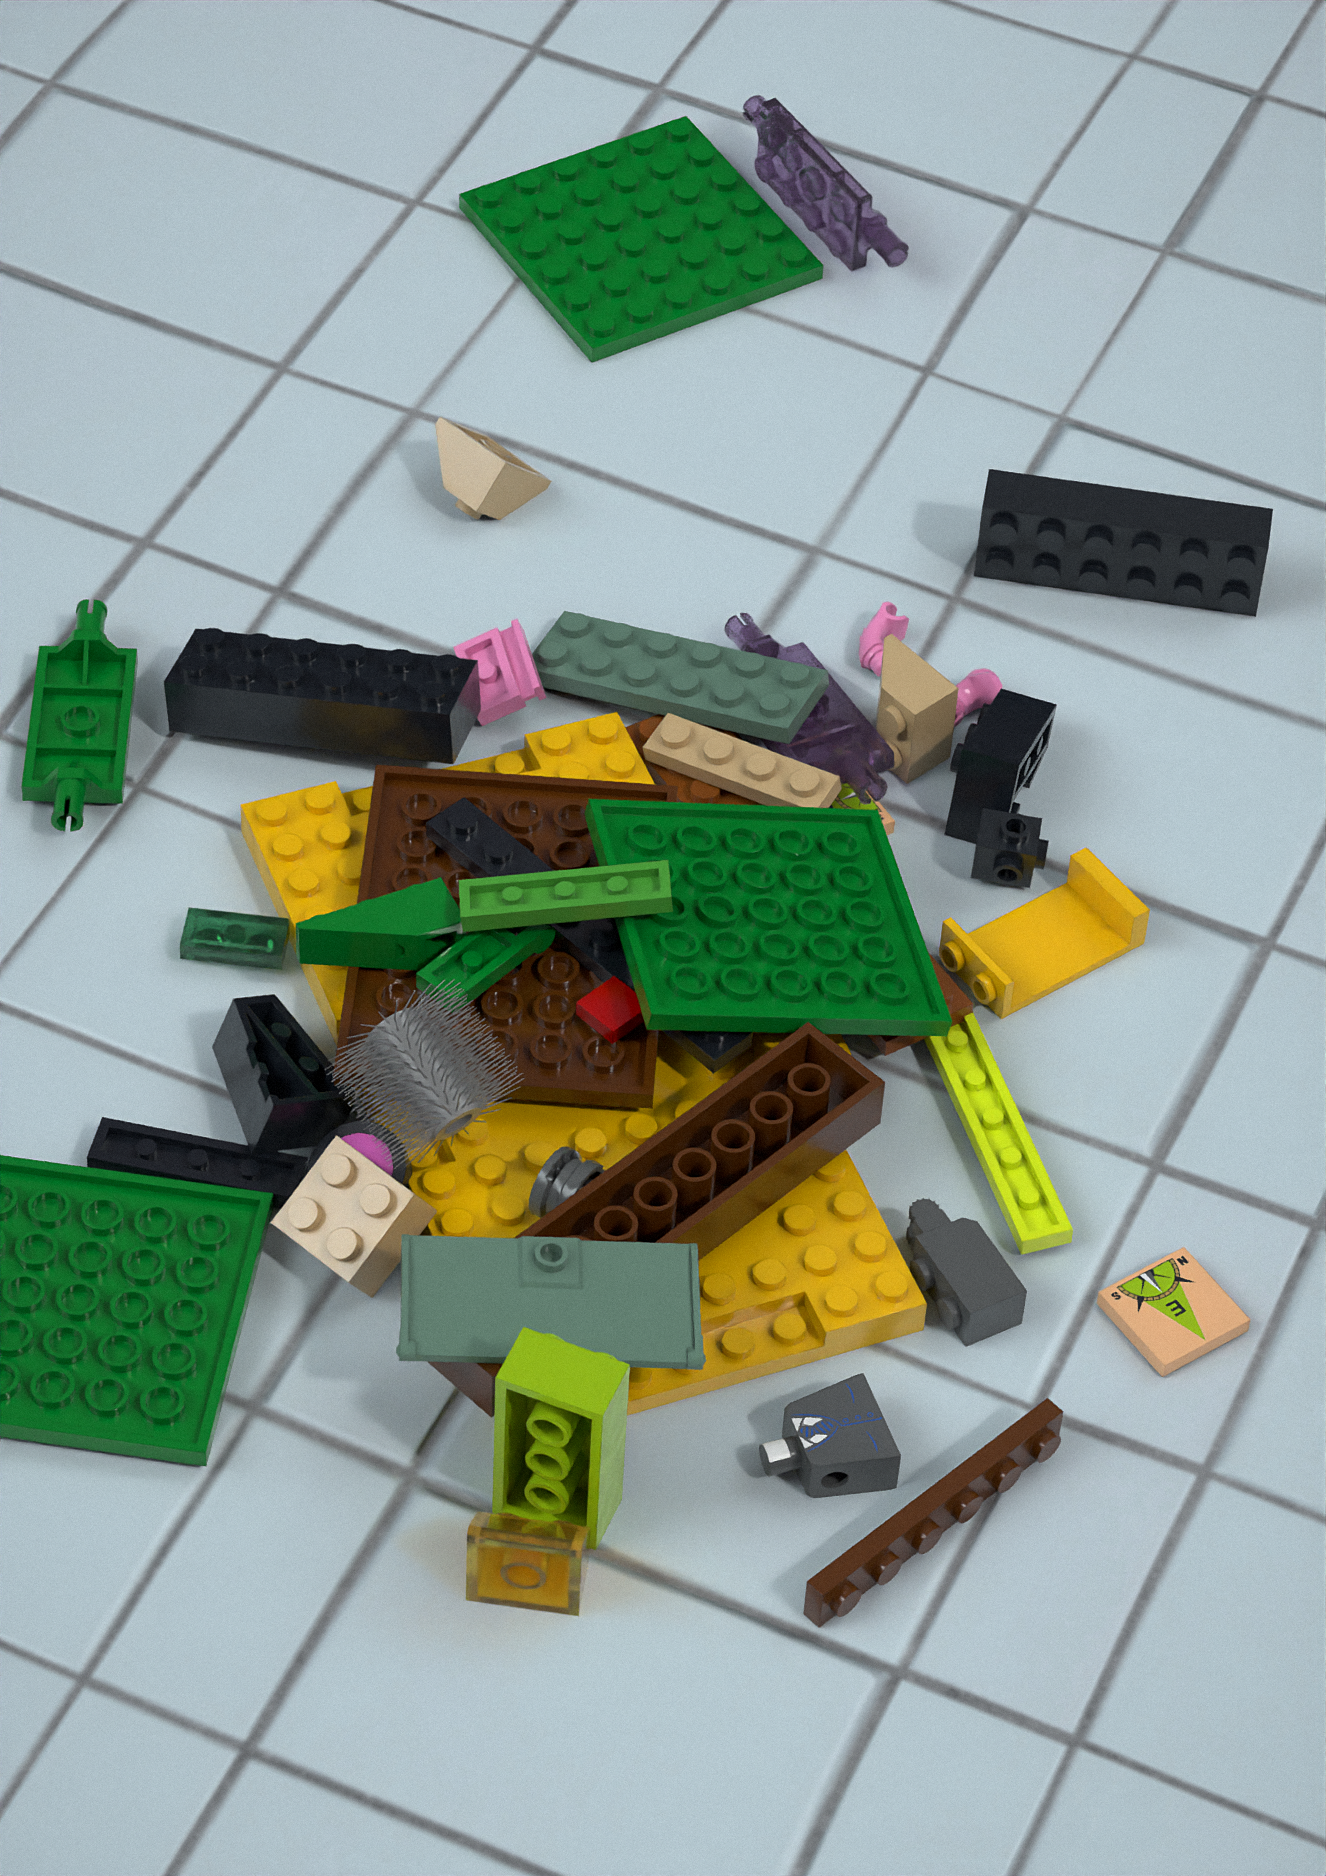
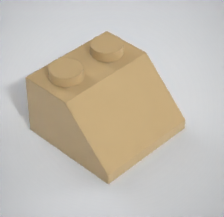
(914, 711)

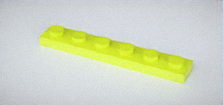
(1000, 1138)

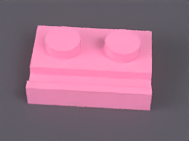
(505, 671)

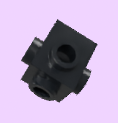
(1008, 848)

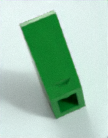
(384, 932)

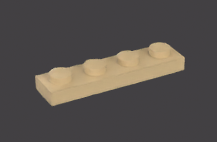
(739, 765)

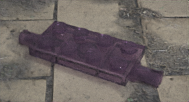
(819, 188)
(835, 732)

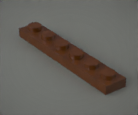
(924, 1519)

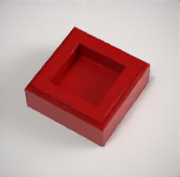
(611, 1009)

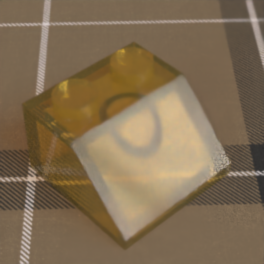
(527, 1562)

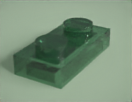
(235, 938)

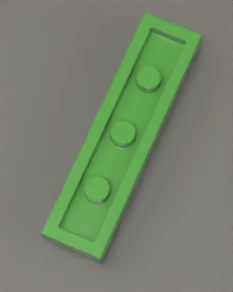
(565, 896)

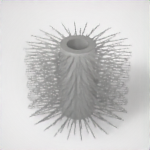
(424, 1073)

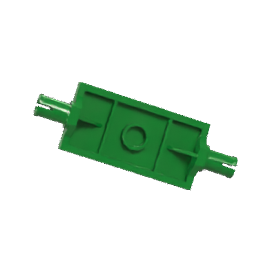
(80, 720)

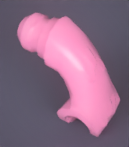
(872, 639)
(975, 690)

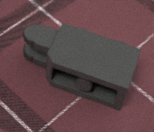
(963, 1274)

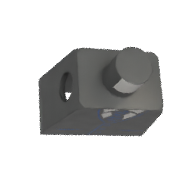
(835, 1442)

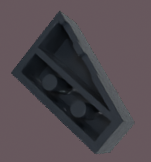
(277, 1077)

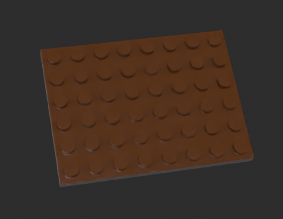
(534, 1002)

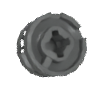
(561, 1178)

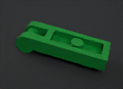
(482, 960)

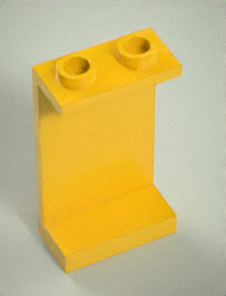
(1048, 938)

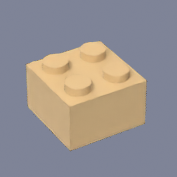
(353, 1216)

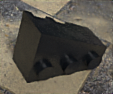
(997, 759)

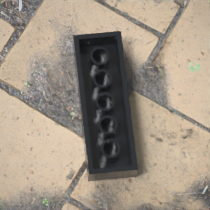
(1123, 542)
(323, 695)

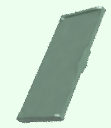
(617, 1298)

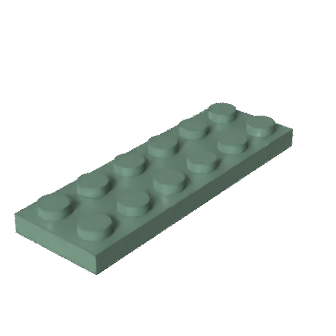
(678, 677)

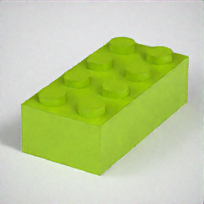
(560, 1433)

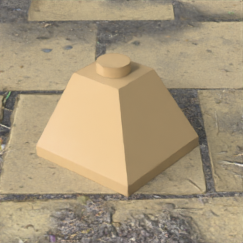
(484, 473)

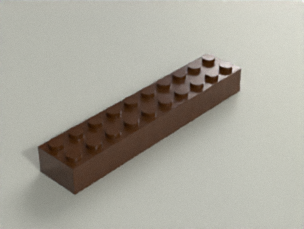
(716, 1163)

